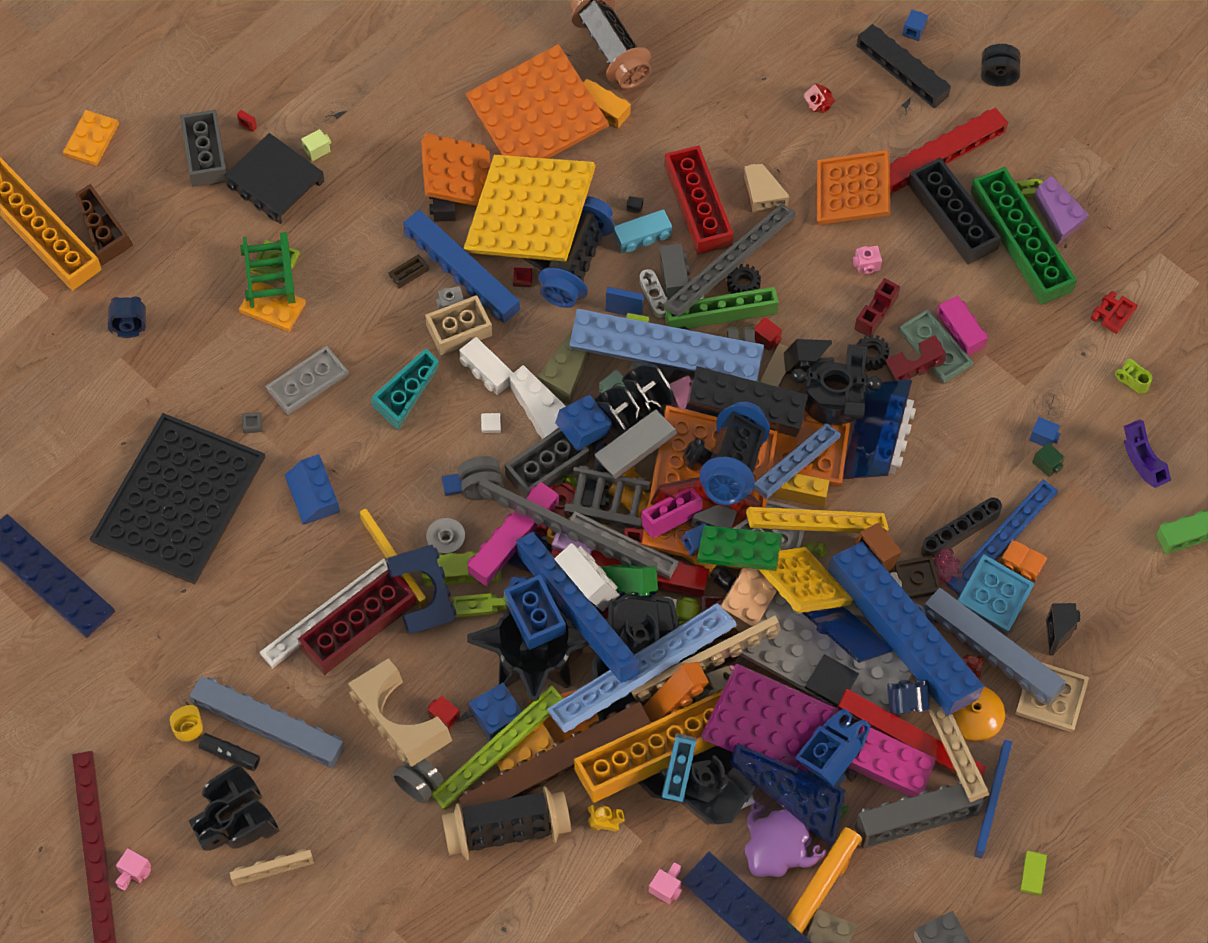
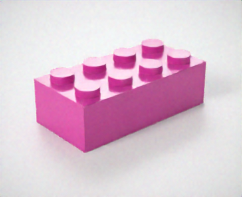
(893, 763)

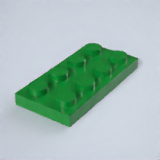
(739, 548)

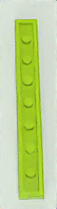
(496, 749)

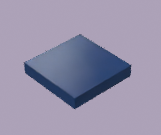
(624, 301)

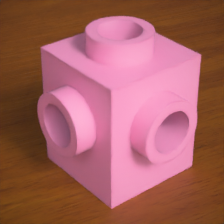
(867, 259)

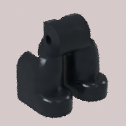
(649, 388)
(247, 823)

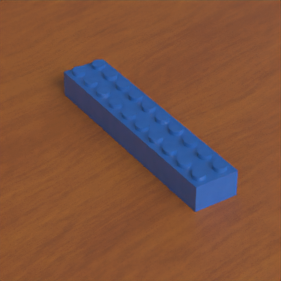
(905, 628)

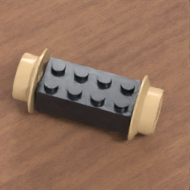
(506, 822)

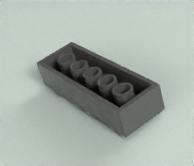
(915, 814)

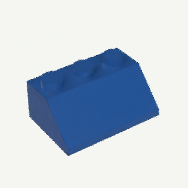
(312, 490)

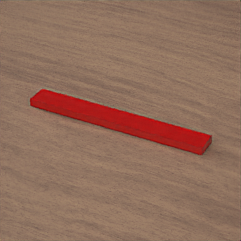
(898, 728)

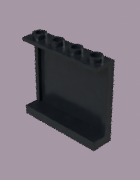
(273, 177)

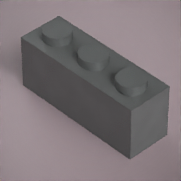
(674, 268)

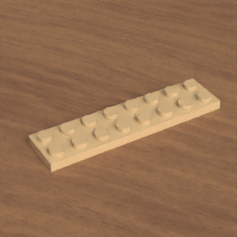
(714, 655)

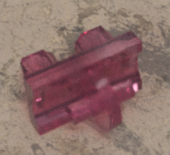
(947, 565)

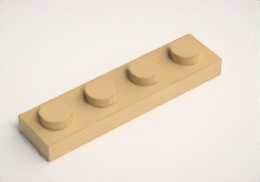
(265, 869)

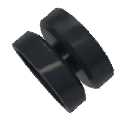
(1000, 65)

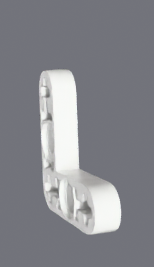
(654, 302)

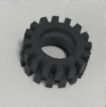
(743, 272)
(880, 346)

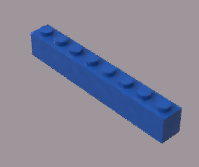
(461, 266)

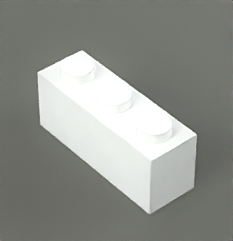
(485, 366)

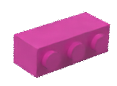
(962, 325)
(671, 512)

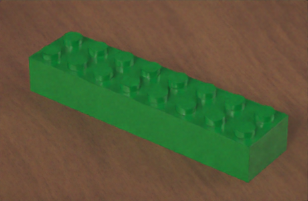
(1023, 235)

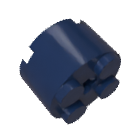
(126, 316)
(908, 696)

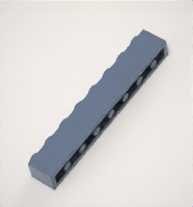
(994, 646)
(267, 722)

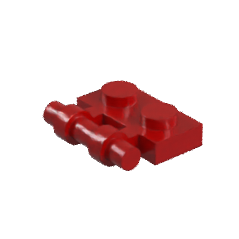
(1118, 316)

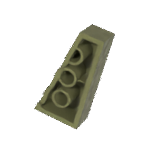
(564, 371)

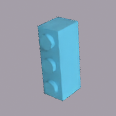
(642, 231)

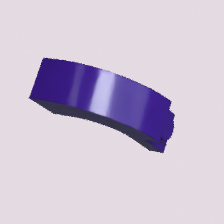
(1143, 458)

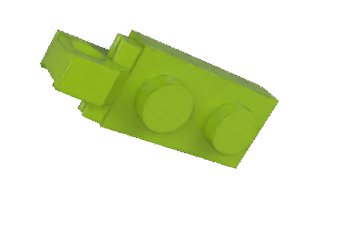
(478, 605)

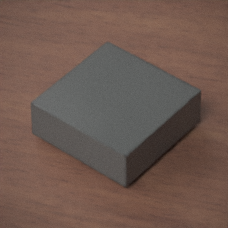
(252, 422)

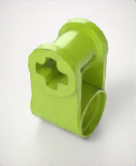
(1133, 375)

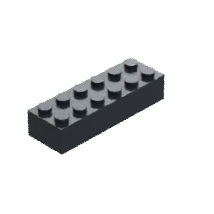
(954, 210)
(715, 391)

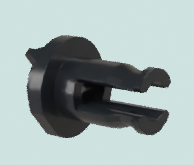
(696, 453)

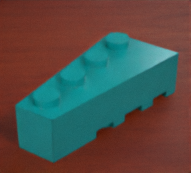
(402, 392)

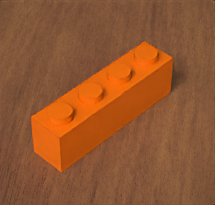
(677, 691)

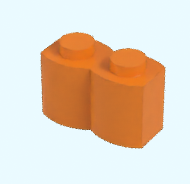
(1023, 560)

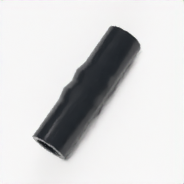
(229, 752)

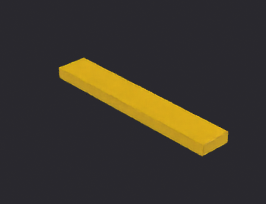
(388, 551)

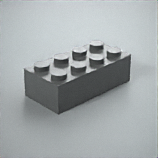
(203, 148)
(545, 462)

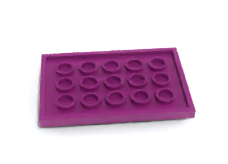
(765, 717)

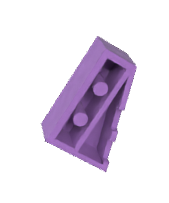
(1059, 209)

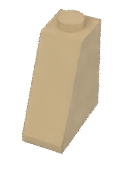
(763, 189)

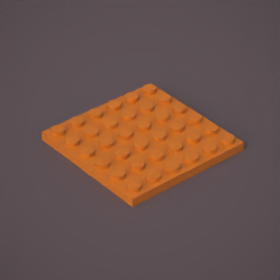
(537, 107)

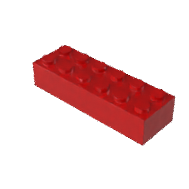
(698, 199)

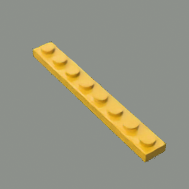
(813, 519)

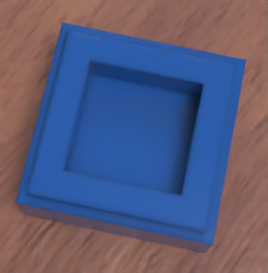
(451, 484)

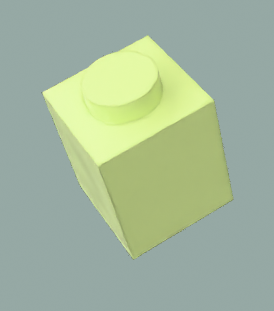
(316, 144)

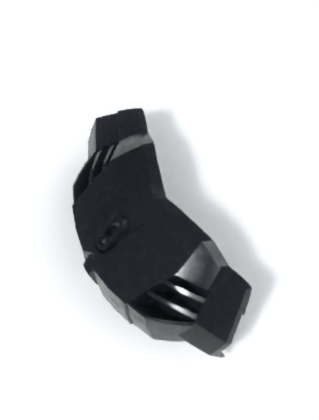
(714, 786)

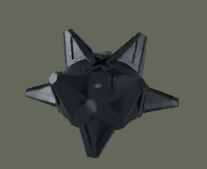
(531, 665)

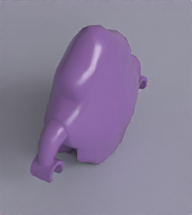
(778, 843)

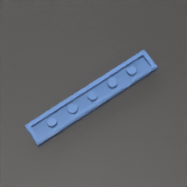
(796, 461)

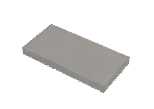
(307, 380)
(635, 444)

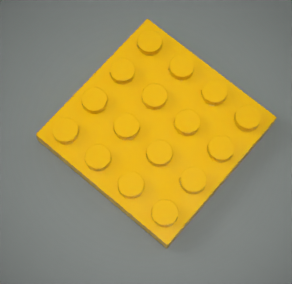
(806, 582)

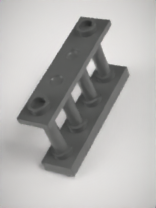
(612, 516)

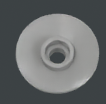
(446, 528)

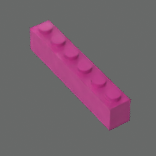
(503, 545)

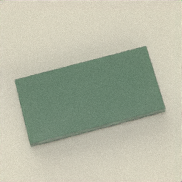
(926, 326)

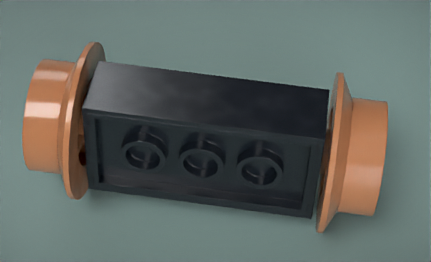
(626, 61)

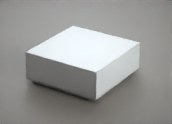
(491, 423)

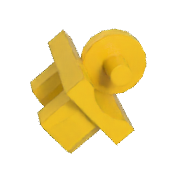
(605, 818)

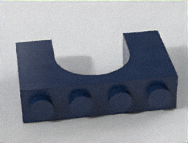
(439, 609)

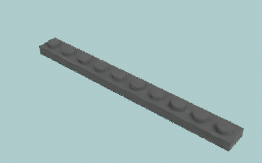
(729, 260)
(562, 525)

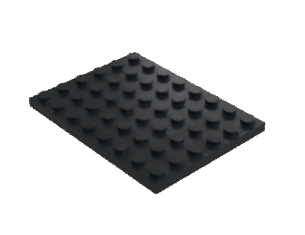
(178, 498)

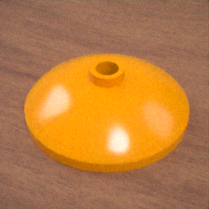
(982, 723)

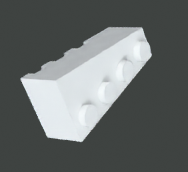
(537, 400)

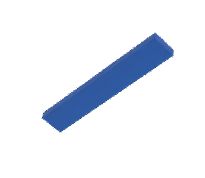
(993, 798)

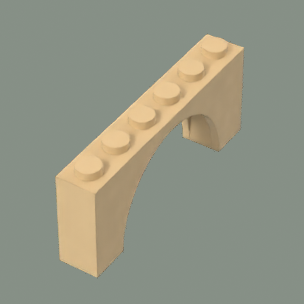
(411, 741)

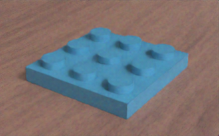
(995, 593)

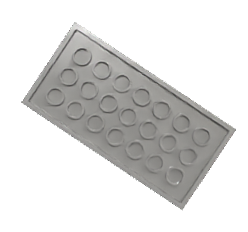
(800, 648)

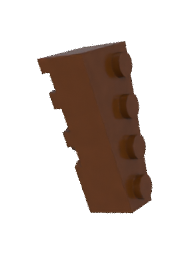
(104, 229)

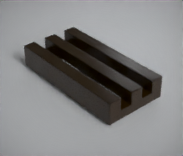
(411, 273)

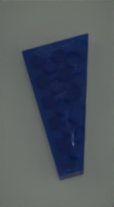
(800, 793)

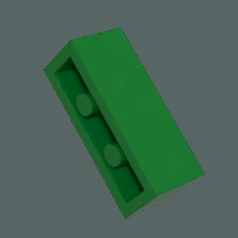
(633, 578)

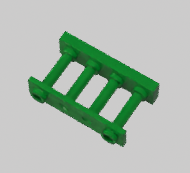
(284, 275)

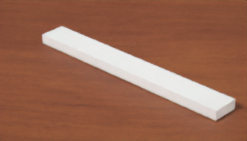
(288, 642)

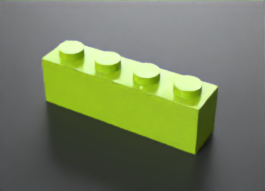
(456, 569)

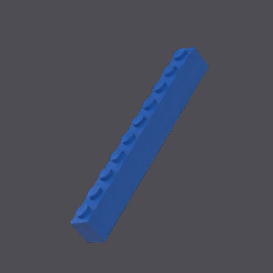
(578, 608)

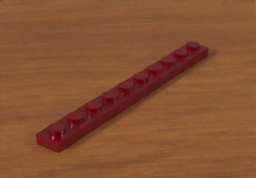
(94, 848)

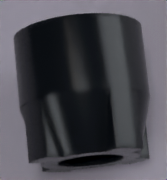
(635, 204)

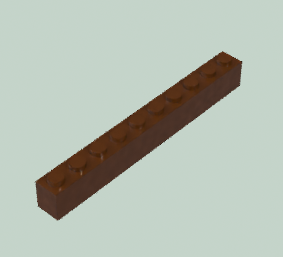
(557, 760)

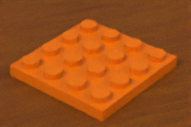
(853, 187)

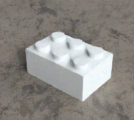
(588, 576)

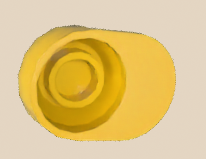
(186, 723)

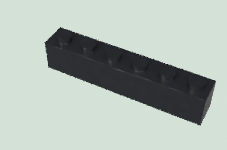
(903, 66)

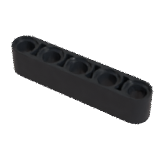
(966, 521)

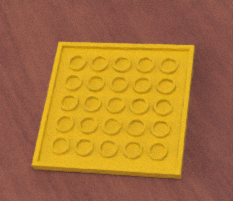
(530, 207)

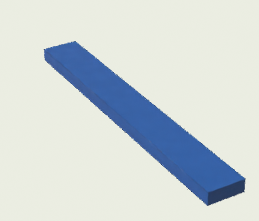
(1008, 531)

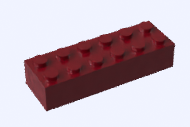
(356, 621)

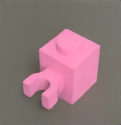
(132, 867)
(665, 885)

